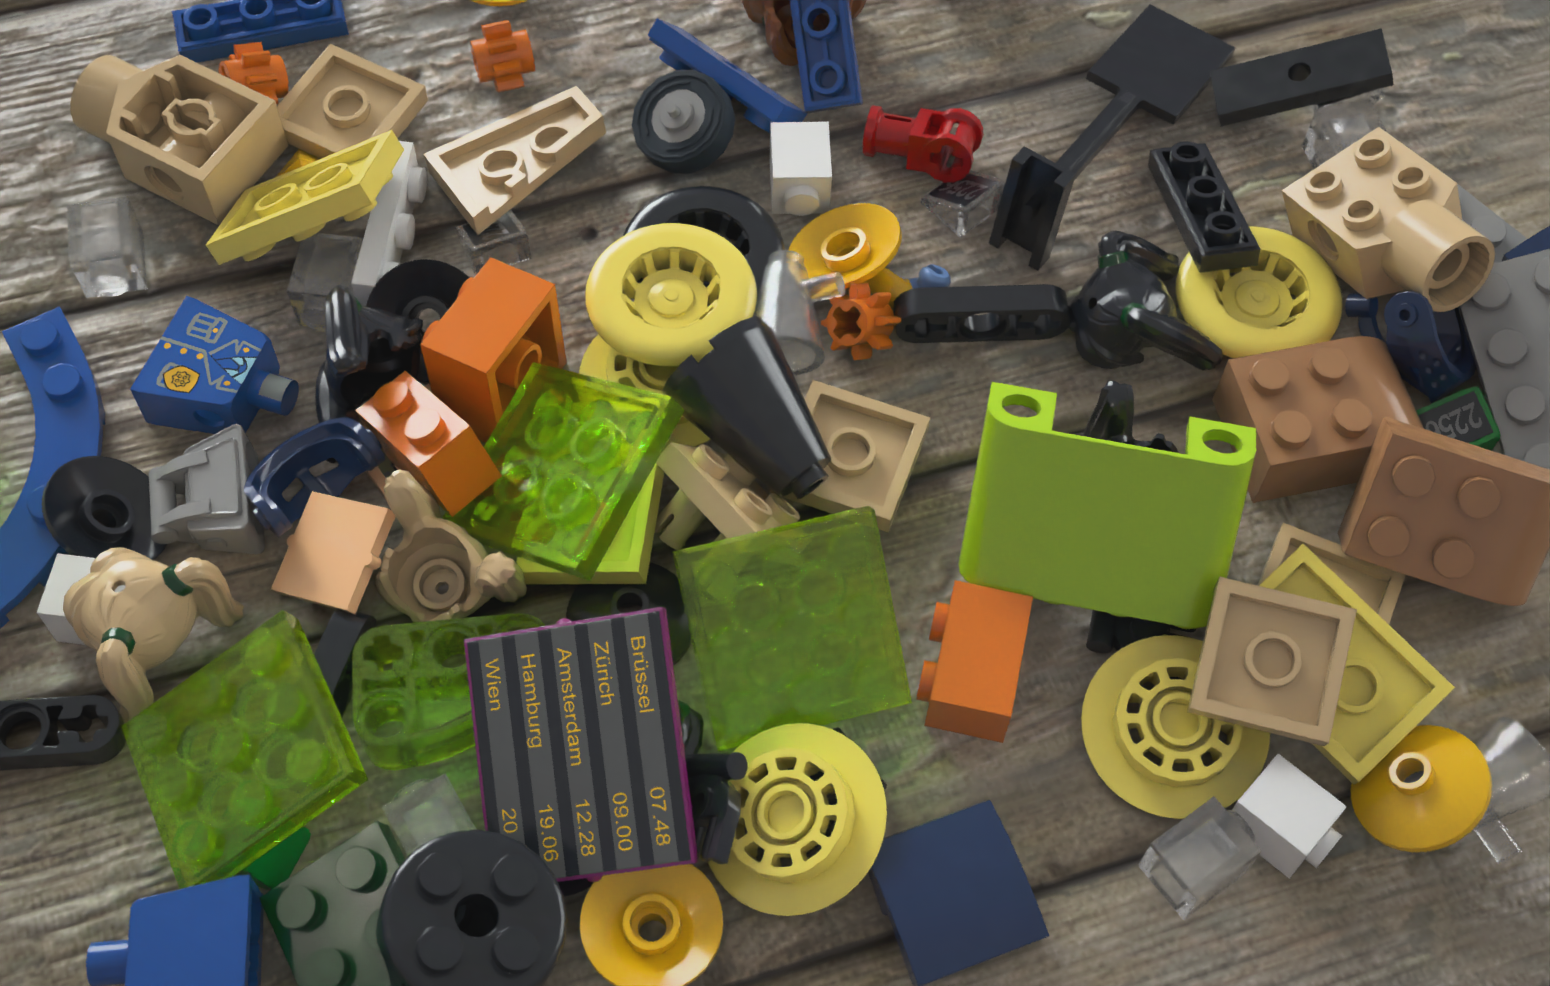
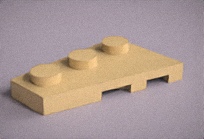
(514, 156)

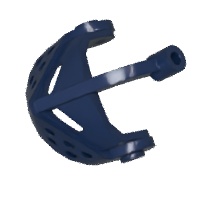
(1424, 344)
(340, 438)

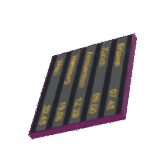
(583, 744)

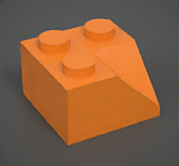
(490, 341)

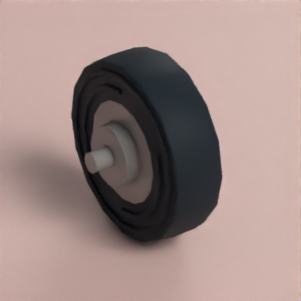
(683, 121)

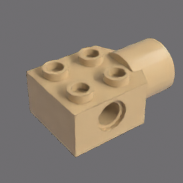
(180, 129)
(1390, 224)

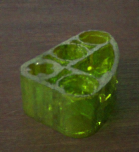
(418, 689)

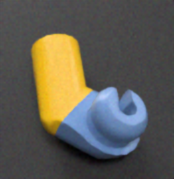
(890, 282)

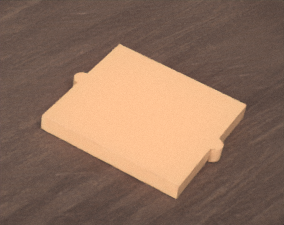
(333, 552)

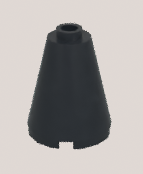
(753, 408)

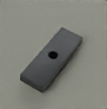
(1301, 77)
(1203, 207)

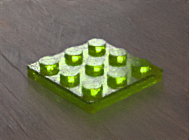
(569, 467)
(793, 625)
(242, 753)

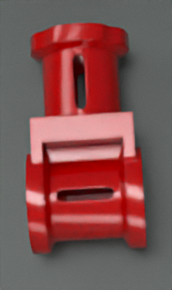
(926, 140)

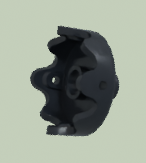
(462, 868)

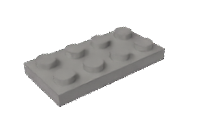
(1511, 351)

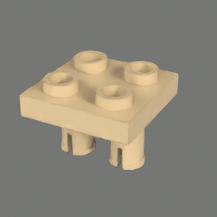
(718, 489)

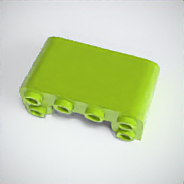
(1103, 517)

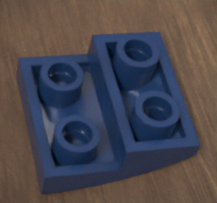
(955, 893)

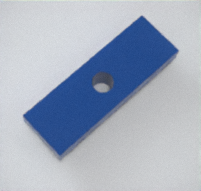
(214, 29)
(686, 53)
(827, 56)

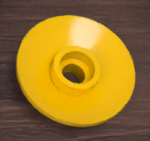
(849, 240)
(1436, 807)
(625, 901)

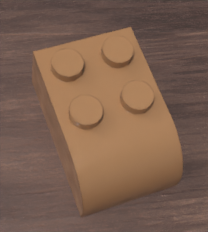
(1312, 411)
(1450, 514)

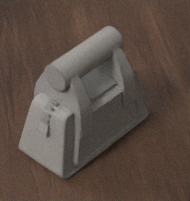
(216, 506)

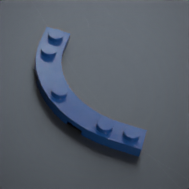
(66, 428)

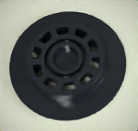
(721, 212)

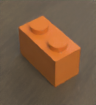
(429, 442)
(977, 662)

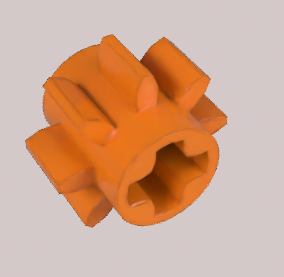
(502, 56)
(257, 70)
(862, 330)

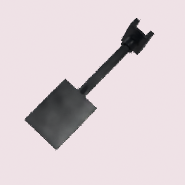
(1151, 67)

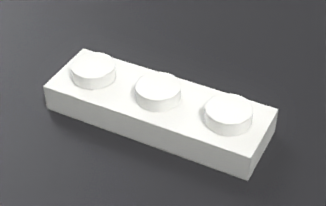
(390, 223)

